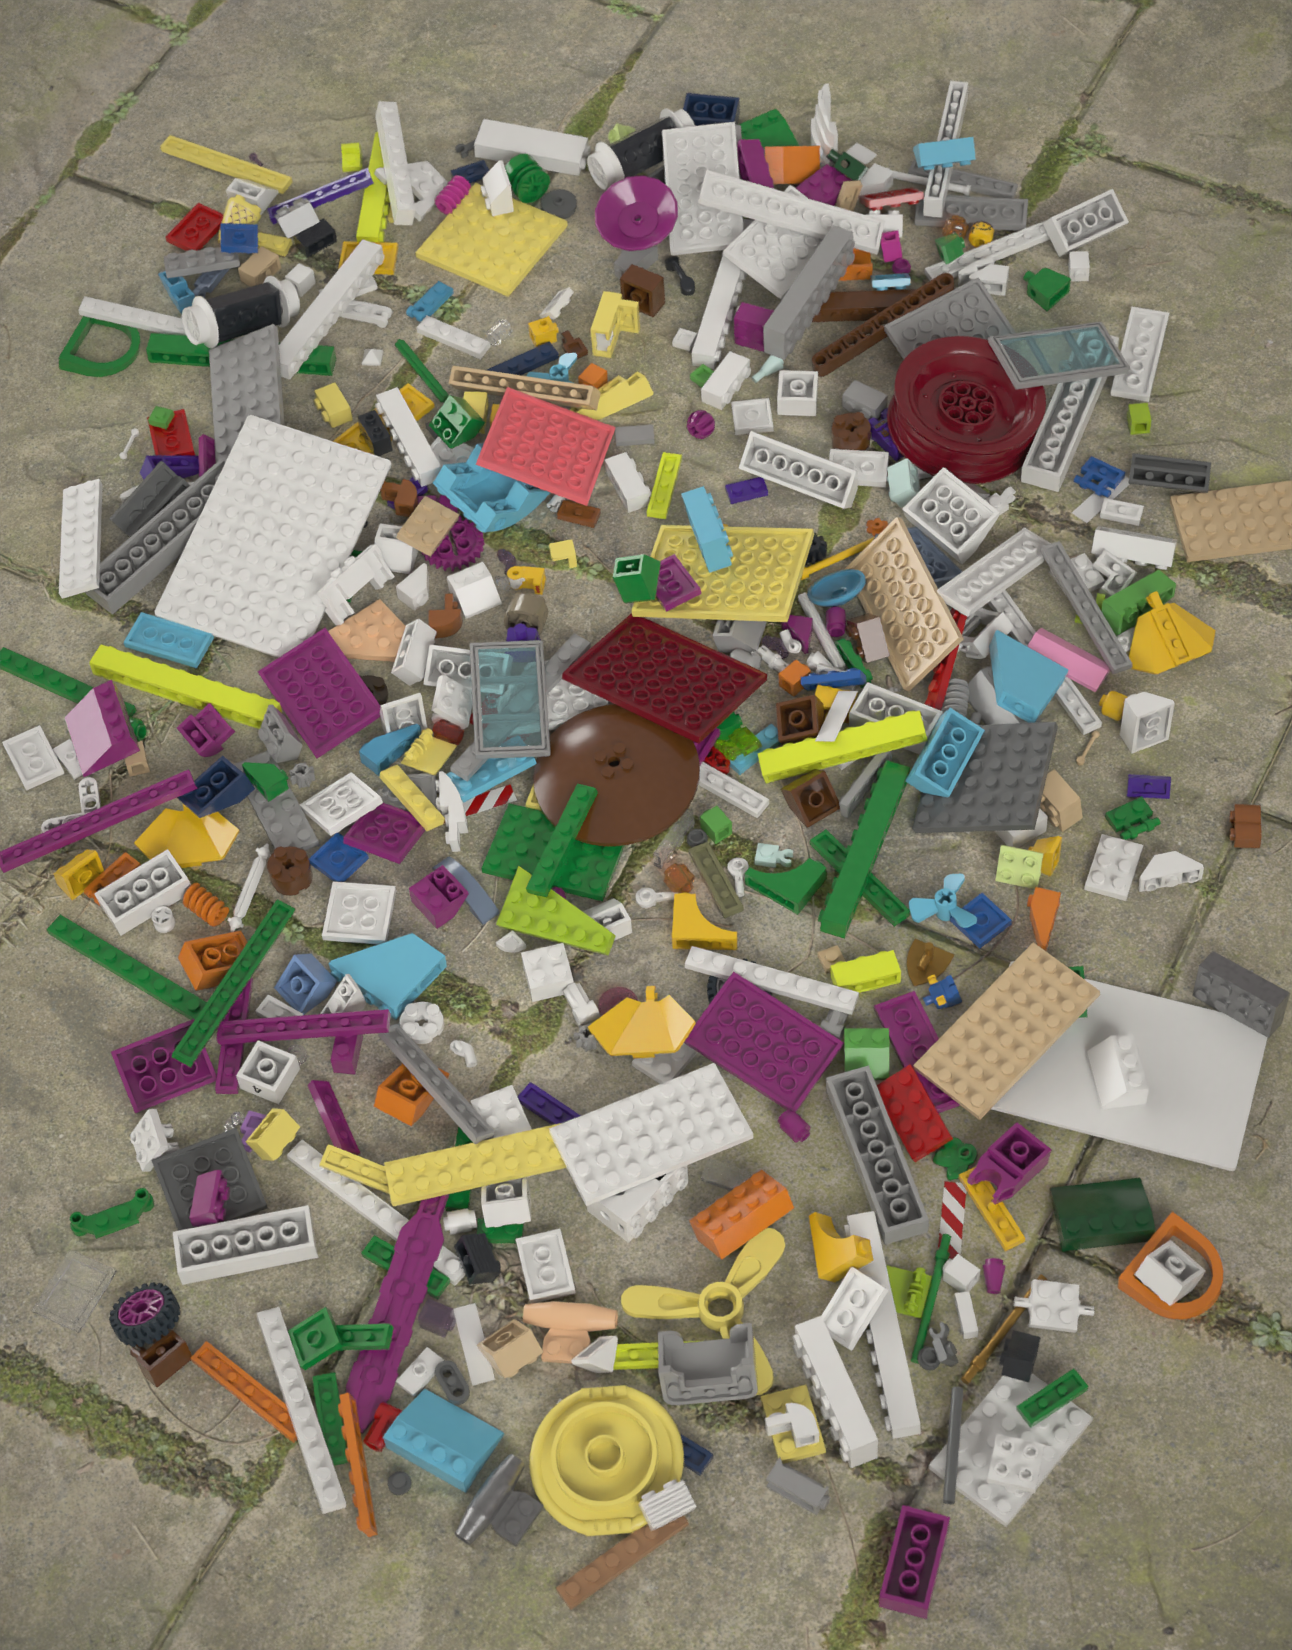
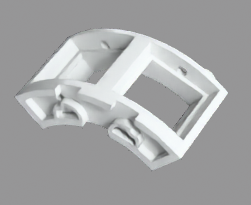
(979, 646)

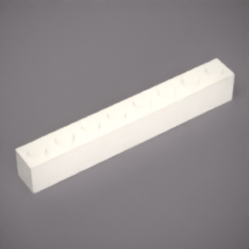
(395, 163)

